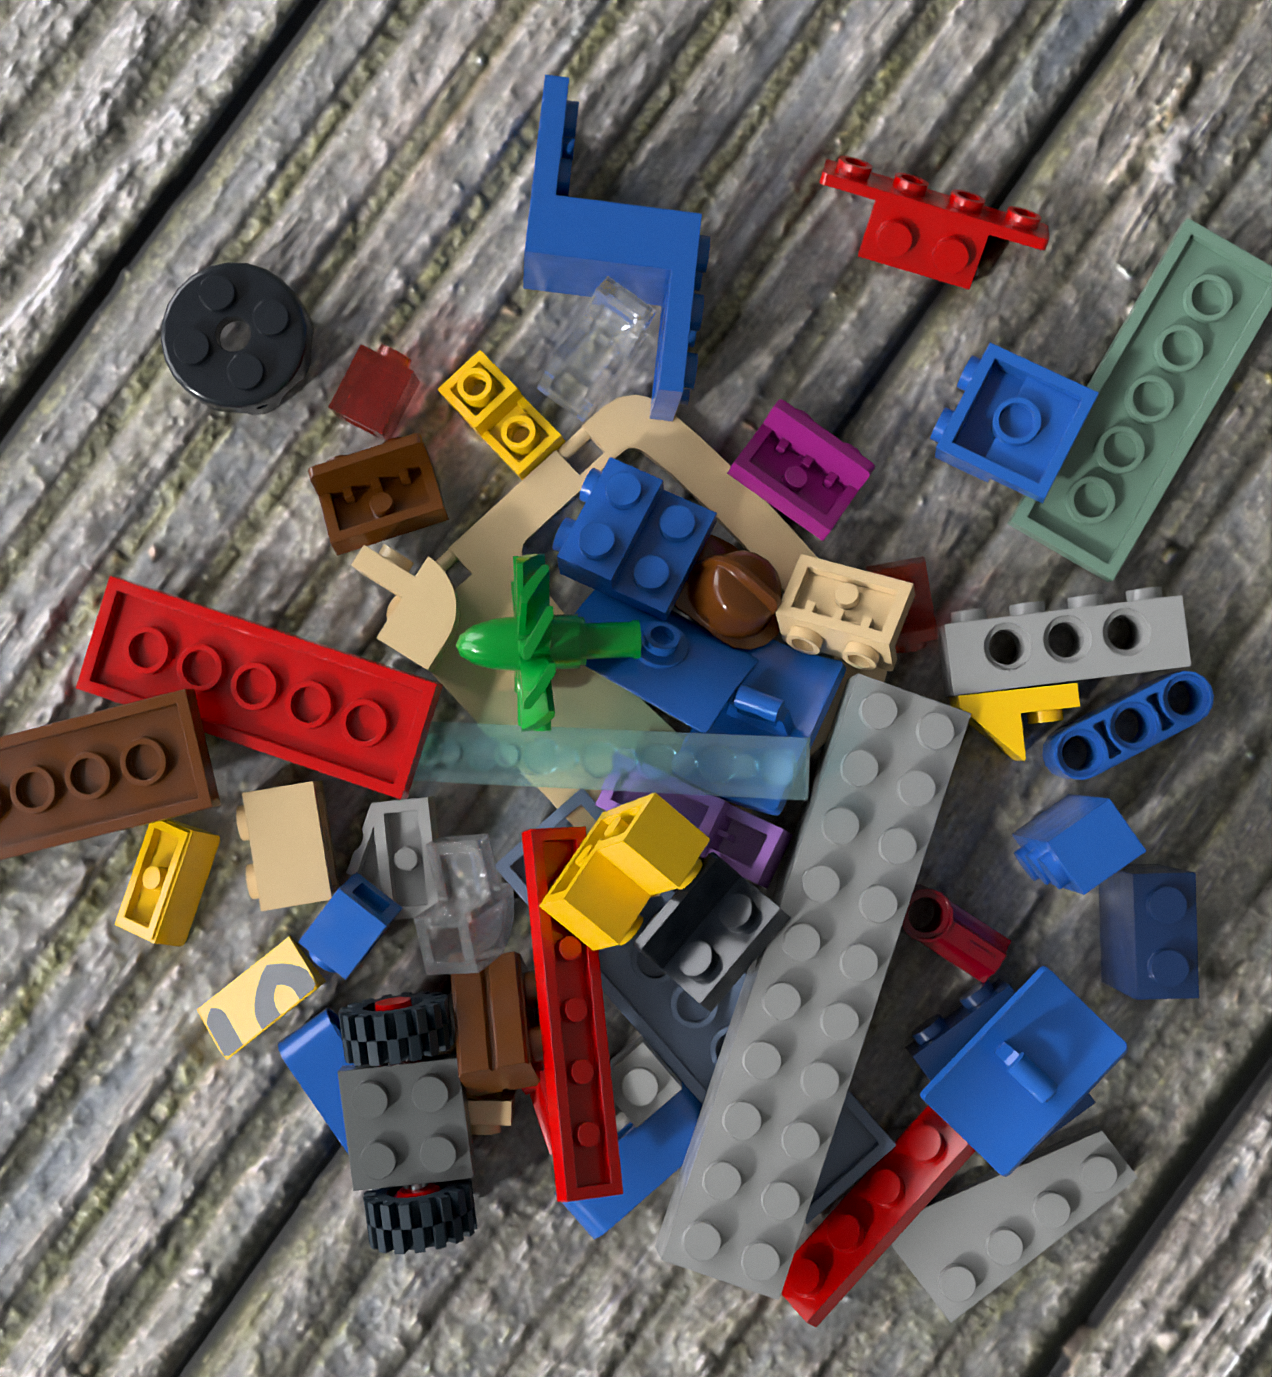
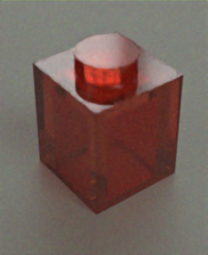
(375, 391)

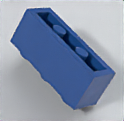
(1077, 843)

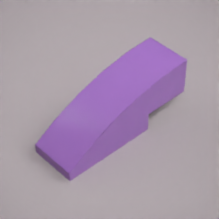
(736, 836)

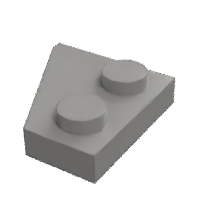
(396, 854)

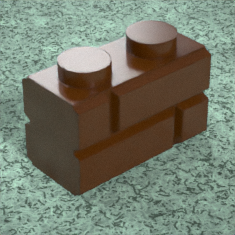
(497, 1027)

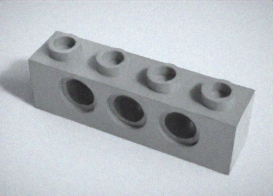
(1156, 642)

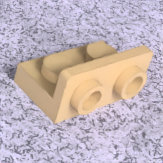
(844, 613)

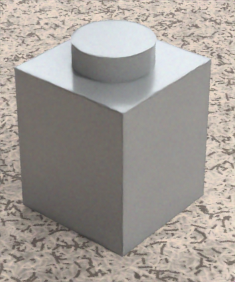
(641, 1081)

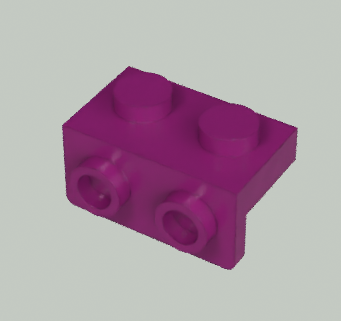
(801, 469)

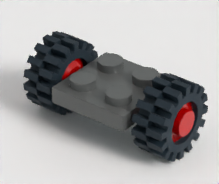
(407, 1122)

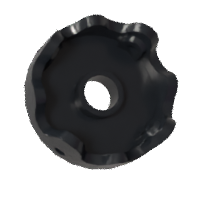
(266, 367)

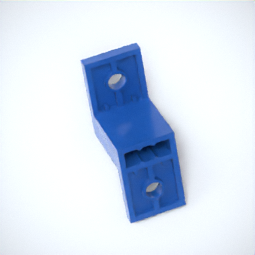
(643, 248)

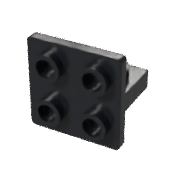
(711, 931)

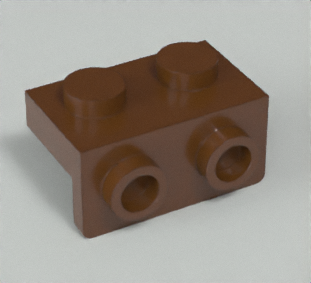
(378, 493)

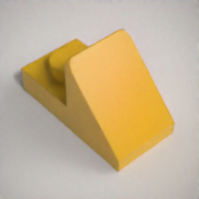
(999, 713)

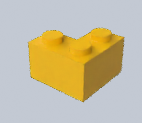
(620, 865)

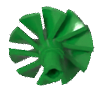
(539, 642)

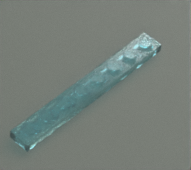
(617, 760)

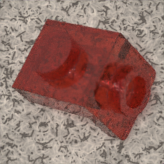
(920, 621)

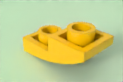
(501, 415)

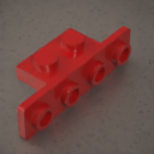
(928, 229)

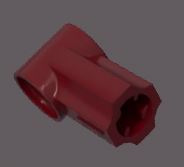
(958, 936)

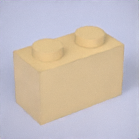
(288, 845)

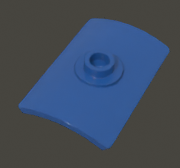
(679, 664)
(780, 697)
(1024, 1071)

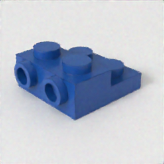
(1012, 422)
(633, 538)

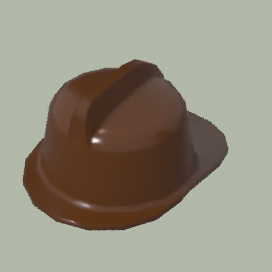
(733, 595)

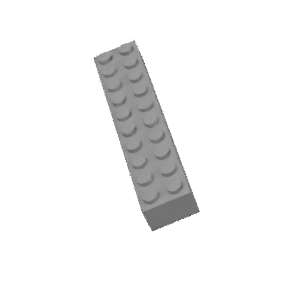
(812, 987)

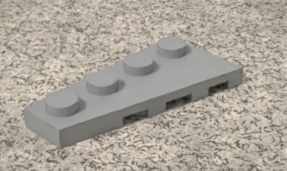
(993, 1228)

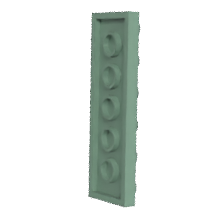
(1151, 398)

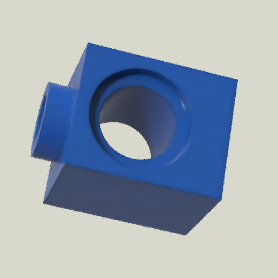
(349, 926)

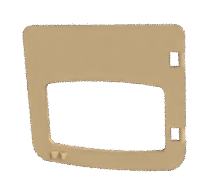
(488, 550)

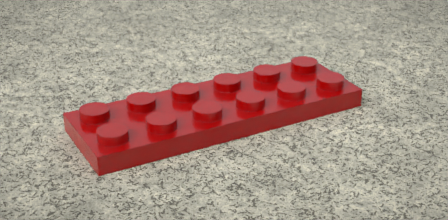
(263, 686)

